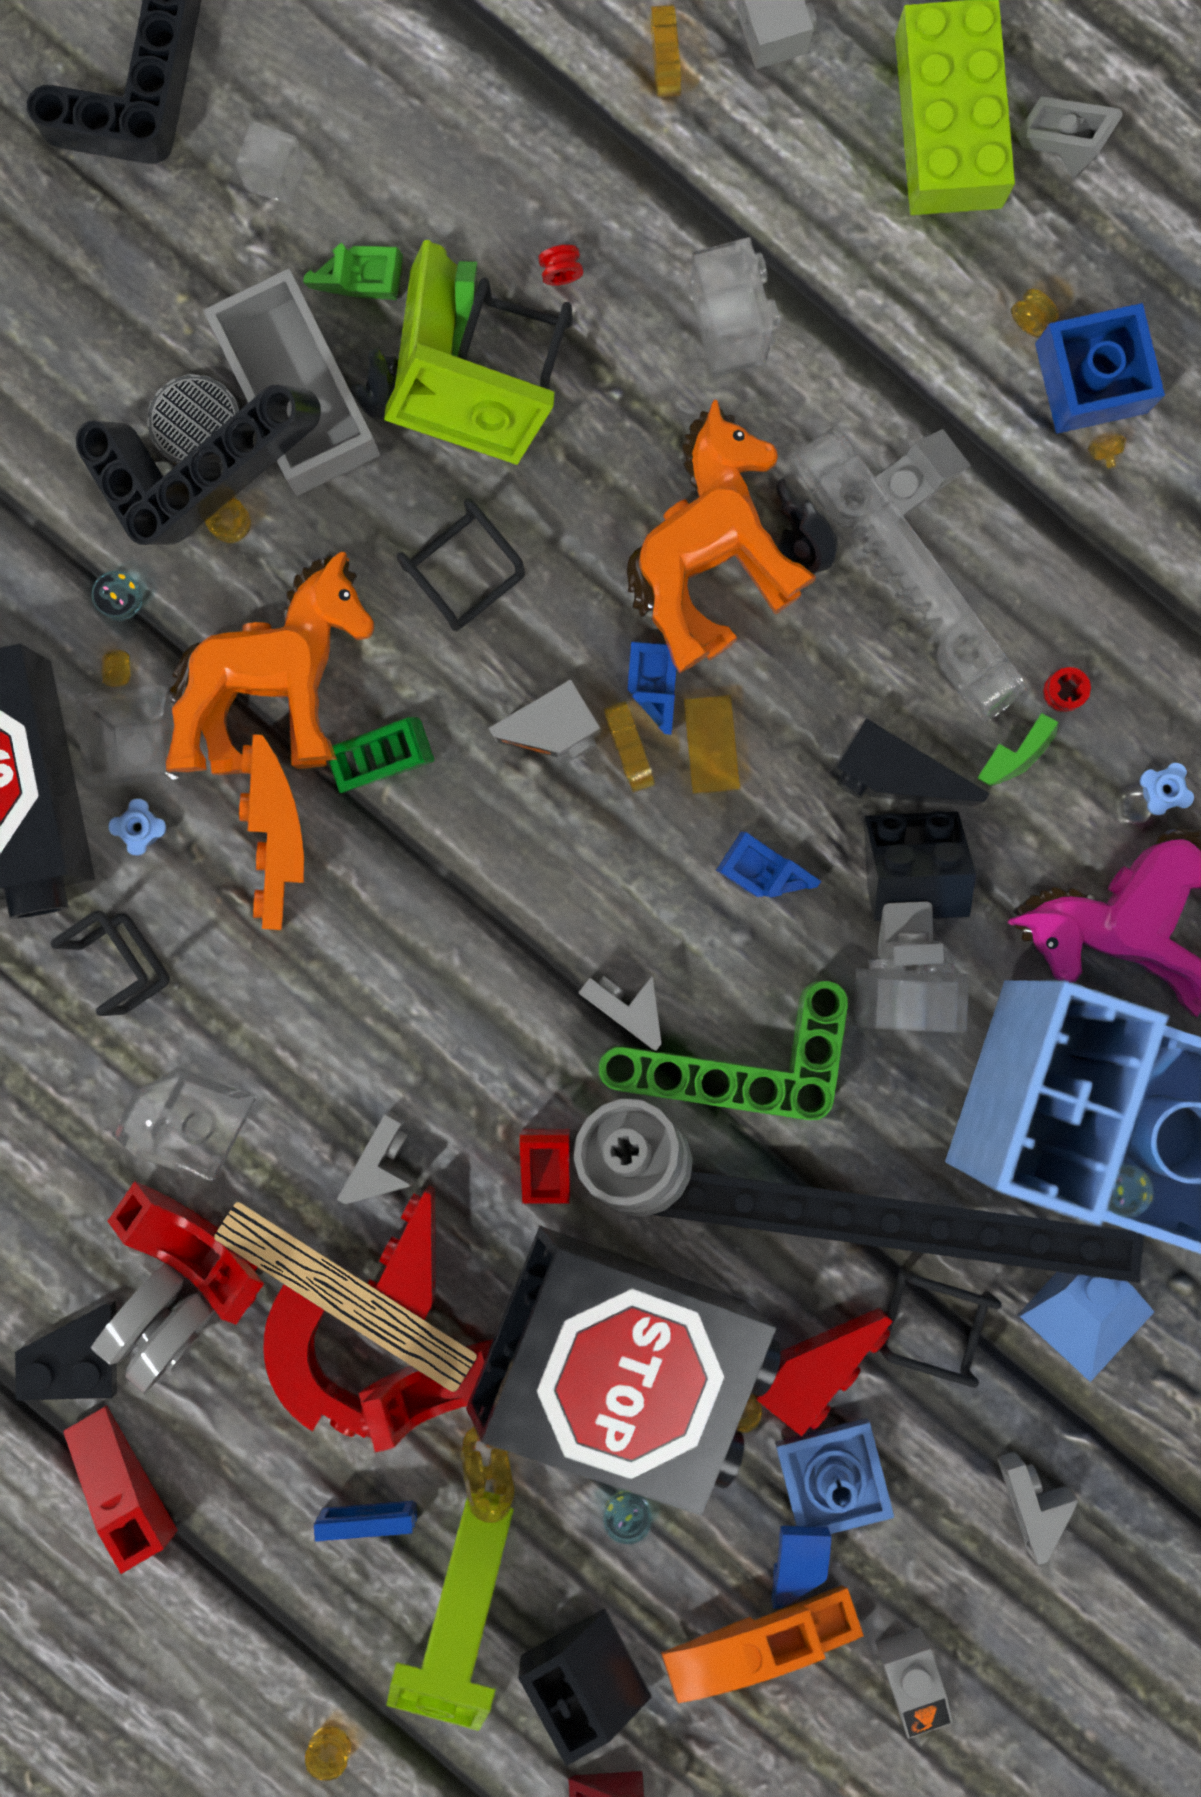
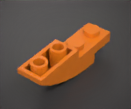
(273, 811)
(762, 1647)

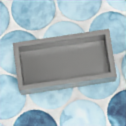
(277, 342)

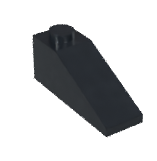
(892, 769)

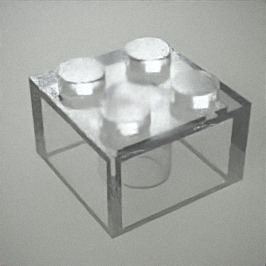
(732, 306)
(916, 1000)

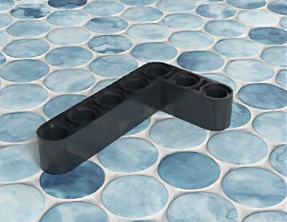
(139, 108)
(120, 459)

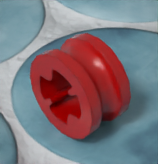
(560, 265)
(1081, 691)

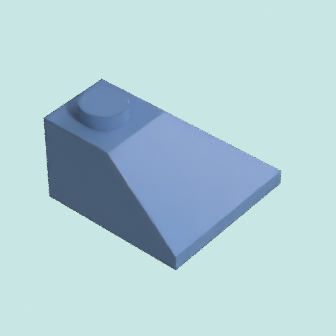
(1086, 1318)

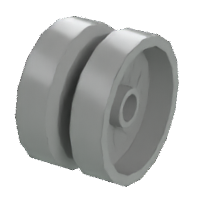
(610, 1141)
(153, 1328)

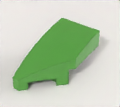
(359, 272)
(464, 296)
(1006, 764)

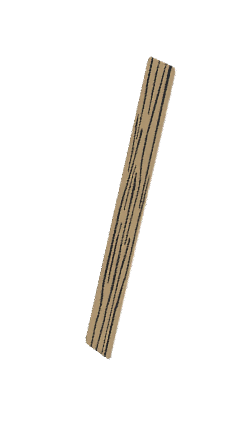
(345, 1296)

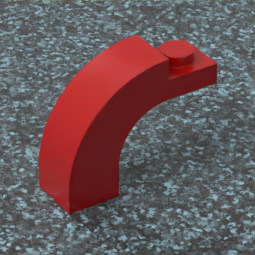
(188, 1244)
(296, 1371)
(410, 1398)

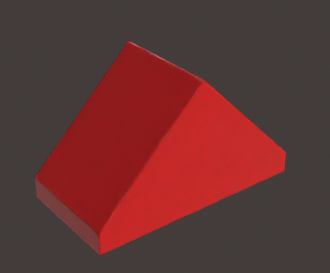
(545, 1166)

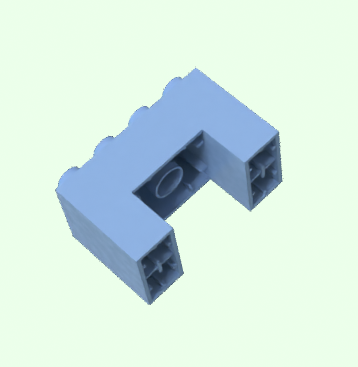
(1075, 1092)

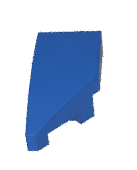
(653, 681)
(763, 870)
(800, 1563)

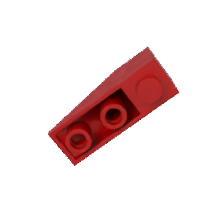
(412, 1259)
(820, 1367)
(118, 1491)

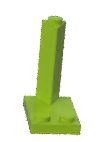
(449, 394)
(444, 1683)

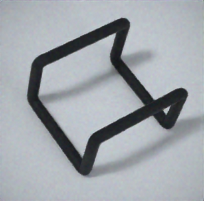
(563, 321)
(409, 565)
(112, 1006)
(985, 1300)

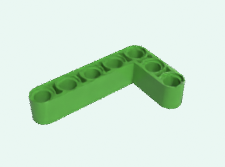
(741, 1076)

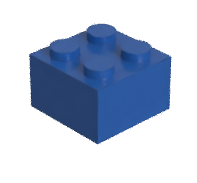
(1099, 368)

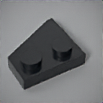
(64, 1364)

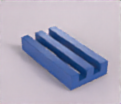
(366, 1521)

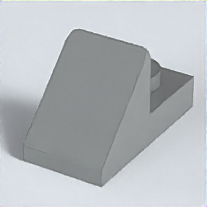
(1068, 129)
(923, 471)
(908, 935)
(638, 1017)
(371, 1173)
(1038, 1516)

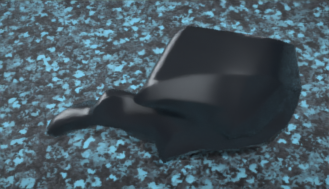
(379, 384)
(812, 538)

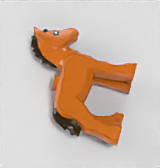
(708, 534)
(266, 664)

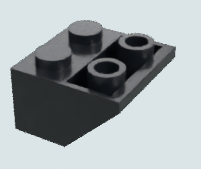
(919, 861)
(583, 1686)

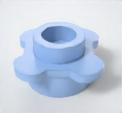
(1153, 792)
(151, 828)

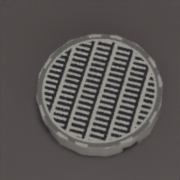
(187, 414)

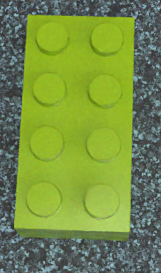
(954, 106)

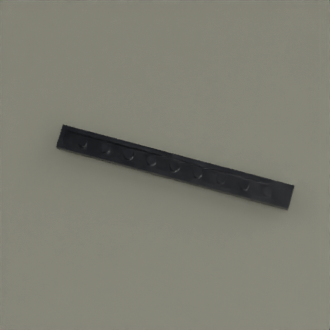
(911, 1226)

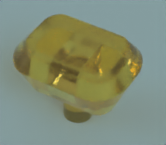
(1107, 447)
(116, 668)

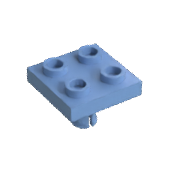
(835, 1477)

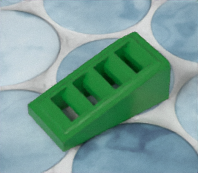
(417, 742)

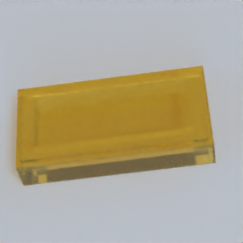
(711, 745)

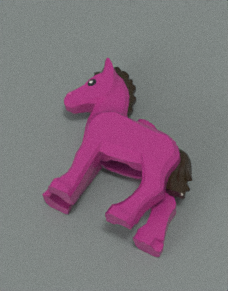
(1133, 921)

